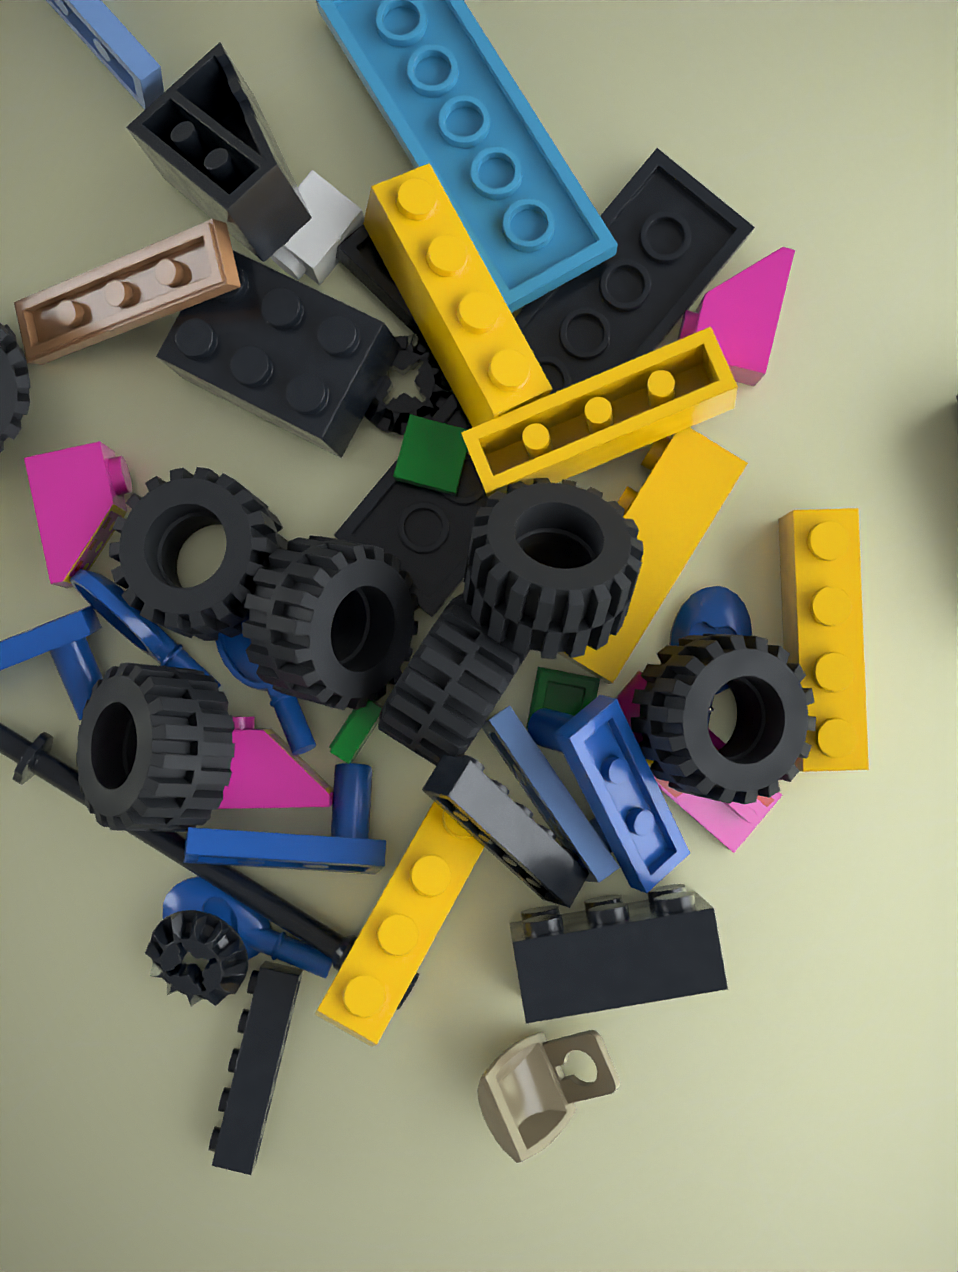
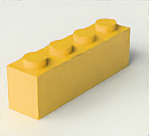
(452, 296)
(605, 415)
(672, 512)
(826, 631)
(401, 928)

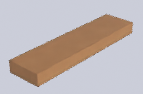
(128, 292)

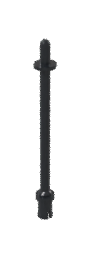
(36, 760)

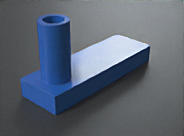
(68, 648)
(616, 786)
(345, 851)

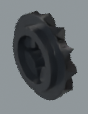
(430, 382)
(205, 938)

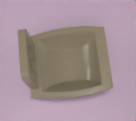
(530, 1098)

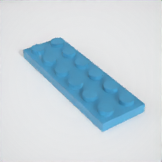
(469, 120)

